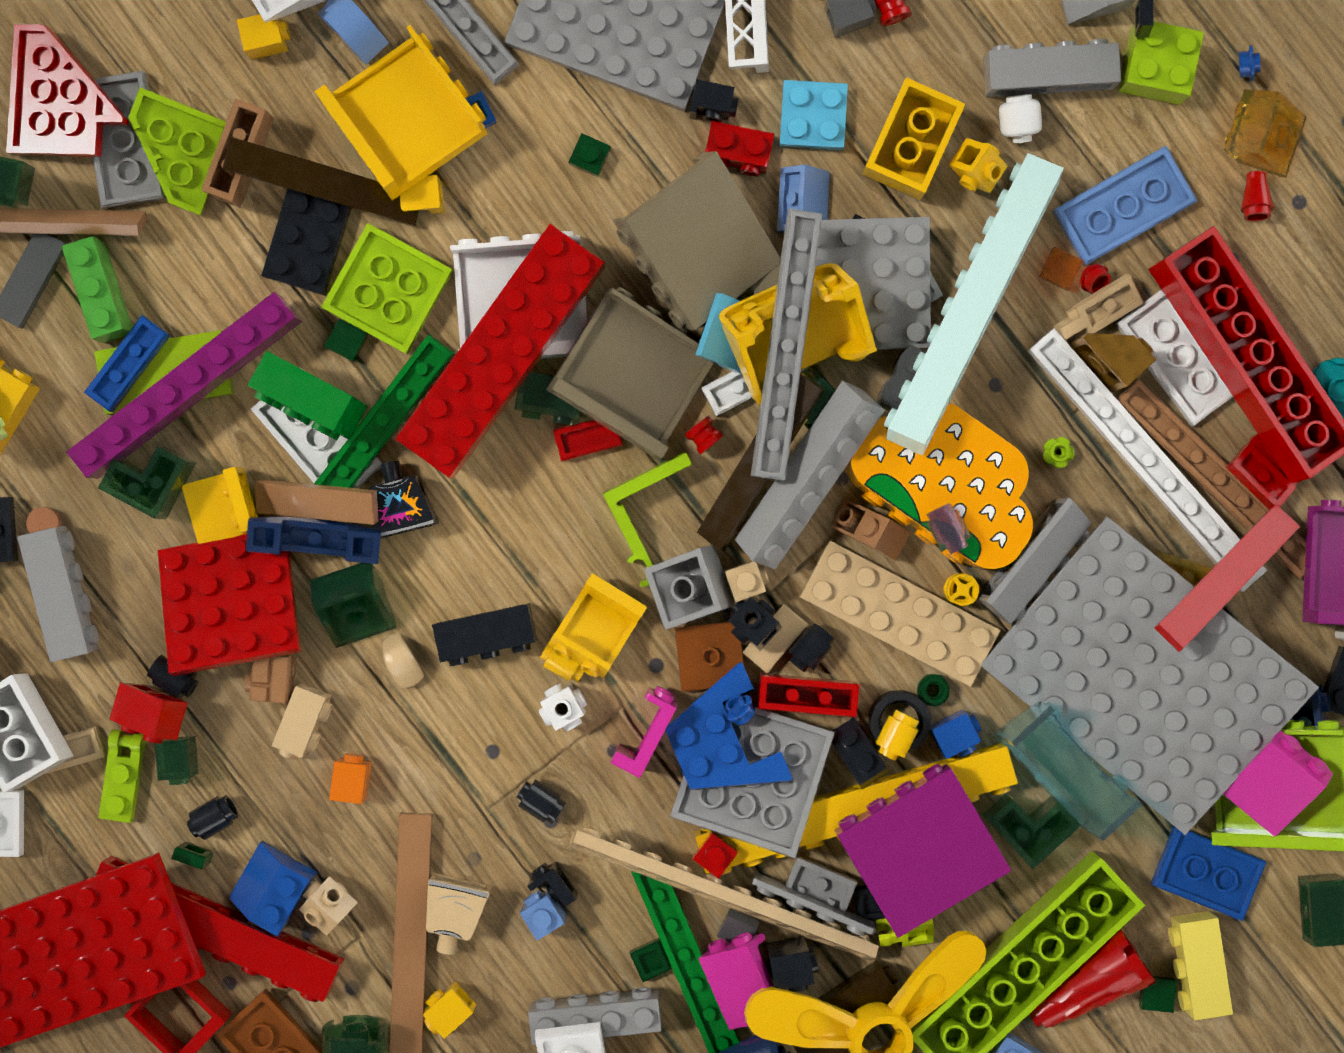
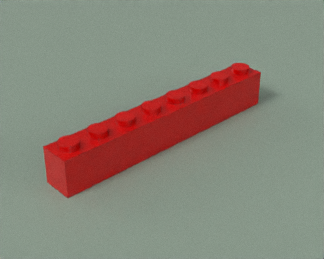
(236, 939)

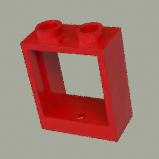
(163, 1037)

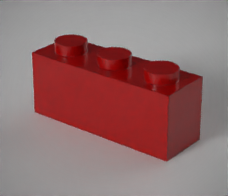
(808, 695)

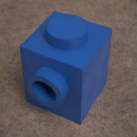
(956, 734)

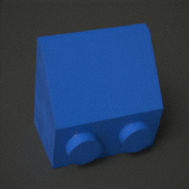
(271, 888)

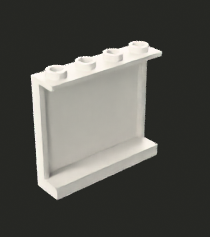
(484, 271)

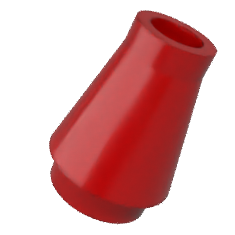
(1257, 198)

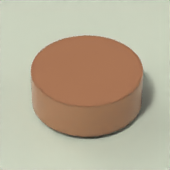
(43, 519)

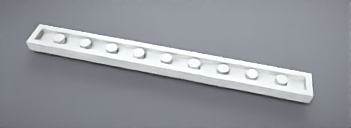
(1136, 447)

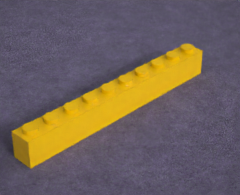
(978, 773)

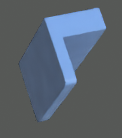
(802, 189)

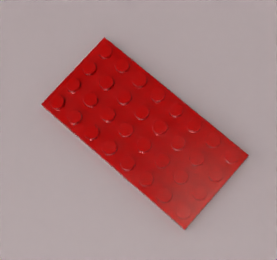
(92, 949)

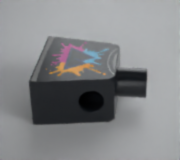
(401, 503)

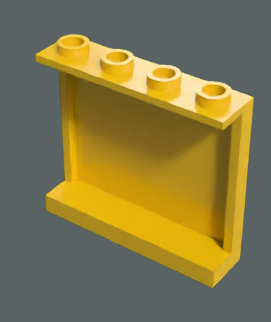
(405, 115)

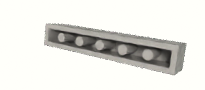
(809, 475)

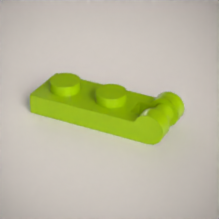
(122, 777)

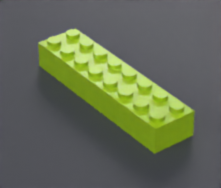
(1031, 959)

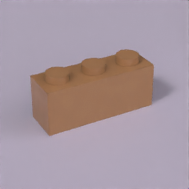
(244, 123)

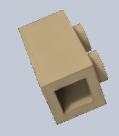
(301, 722)

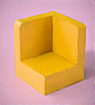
(424, 196)

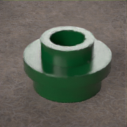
(943, 690)

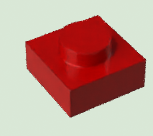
(715, 855)

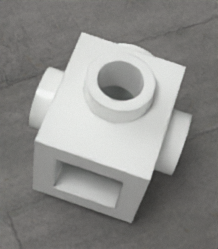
(572, 698)

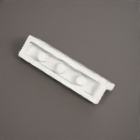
(759, 40)

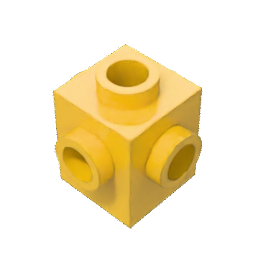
(978, 165)

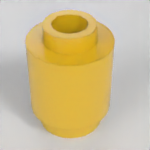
(564, 668)
(897, 735)

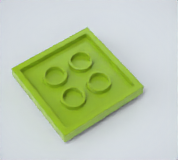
(387, 288)

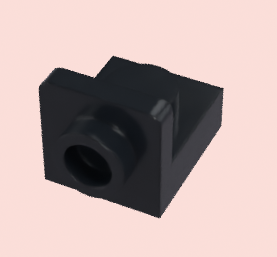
(559, 885)

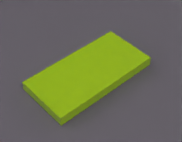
(169, 357)

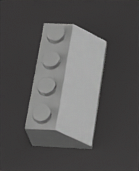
(1051, 539)

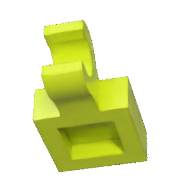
(920, 935)

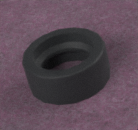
(900, 696)

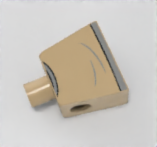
(454, 909)

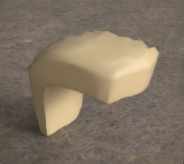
(401, 662)

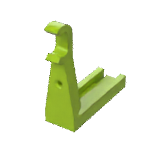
(632, 486)

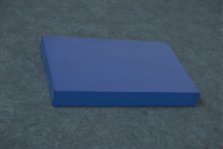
(1208, 873)

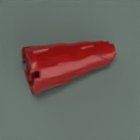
(1100, 981)

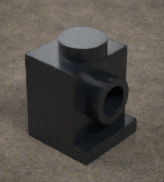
(713, 101)

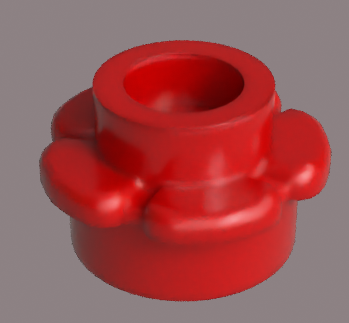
(1095, 278)

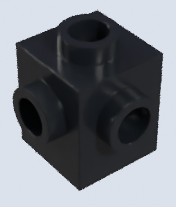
(762, 630)

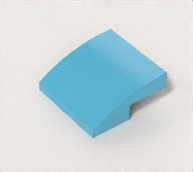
(713, 342)

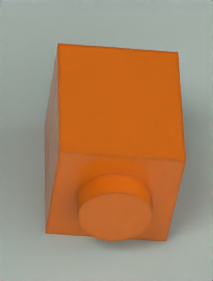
(350, 779)

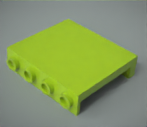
(1318, 824)

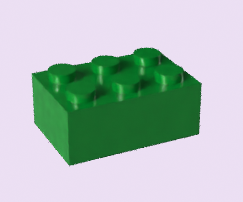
(306, 397)

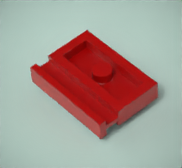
(1261, 473)

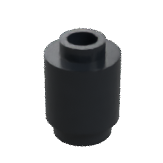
(810, 648)
(177, 685)
(540, 801)
(212, 817)

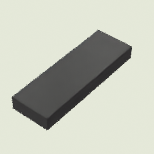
(30, 278)

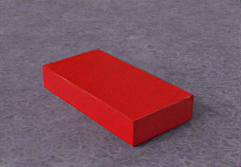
(584, 439)

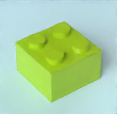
(1162, 64)

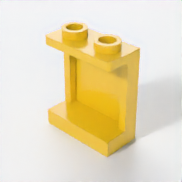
(596, 626)

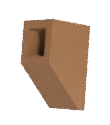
(870, 529)

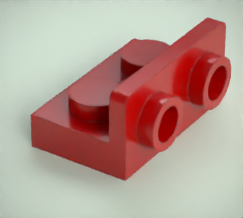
(741, 147)

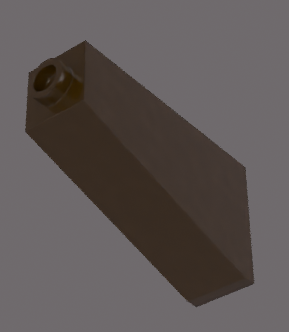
(866, 986)

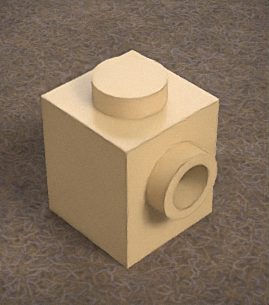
(746, 580)

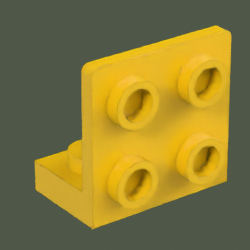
(220, 505)

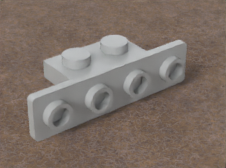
(820, 890)

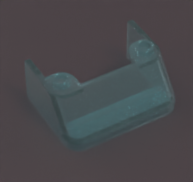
(1067, 771)

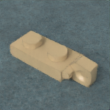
(1101, 308)

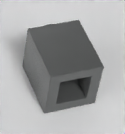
(849, 15)

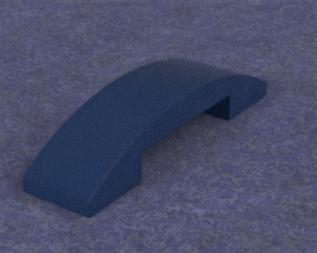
(313, 536)

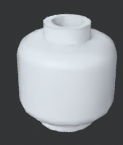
(1020, 118)

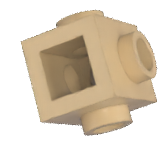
(326, 904)

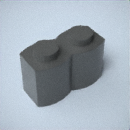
(901, 372)

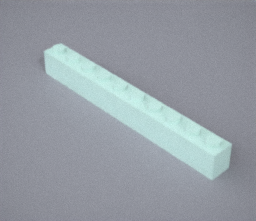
(973, 305)

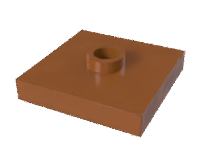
(706, 654)

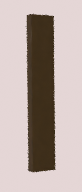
(314, 180)
(742, 488)

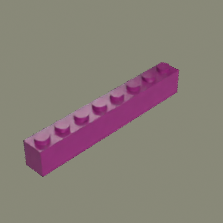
(184, 386)

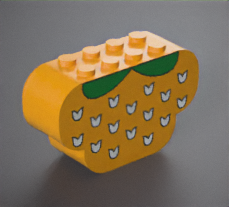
(960, 467)

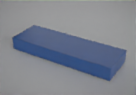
(127, 363)

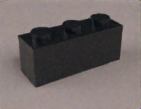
(485, 634)

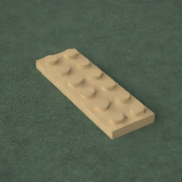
(899, 613)

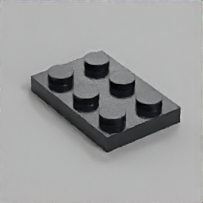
(306, 242)

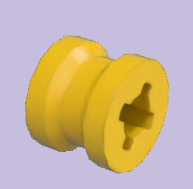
(965, 593)

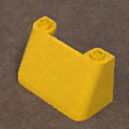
(834, 326)

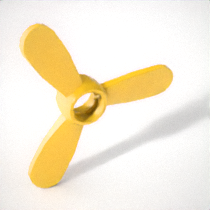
(812, 1023)

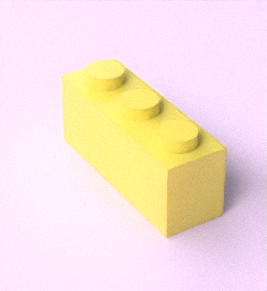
(1200, 965)

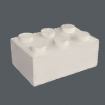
(28, 734)

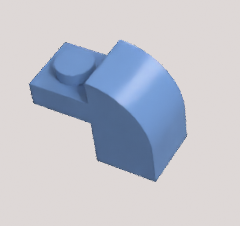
(353, 28)

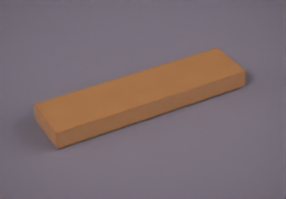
(316, 501)

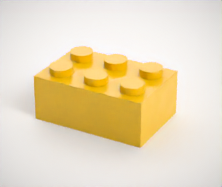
(913, 139)

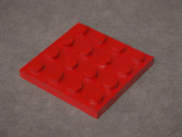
(226, 605)

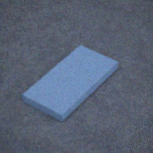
(1124, 205)

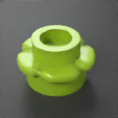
(1052, 458)

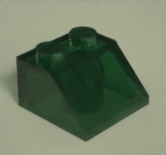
(352, 604)

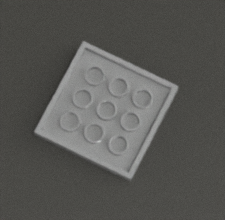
(892, 272)
(765, 813)

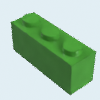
(97, 289)

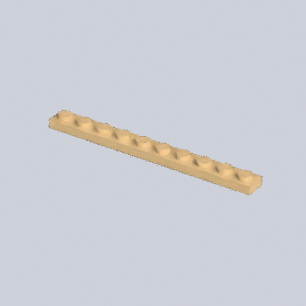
(712, 890)

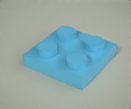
(813, 115)

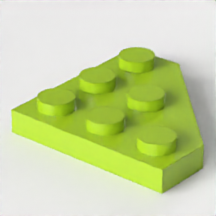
(178, 146)

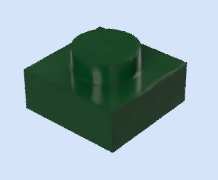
(589, 155)

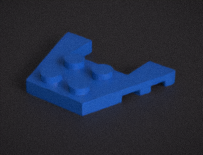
(709, 746)

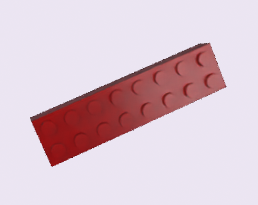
(501, 351)
(1252, 355)

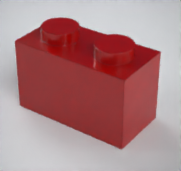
(148, 712)

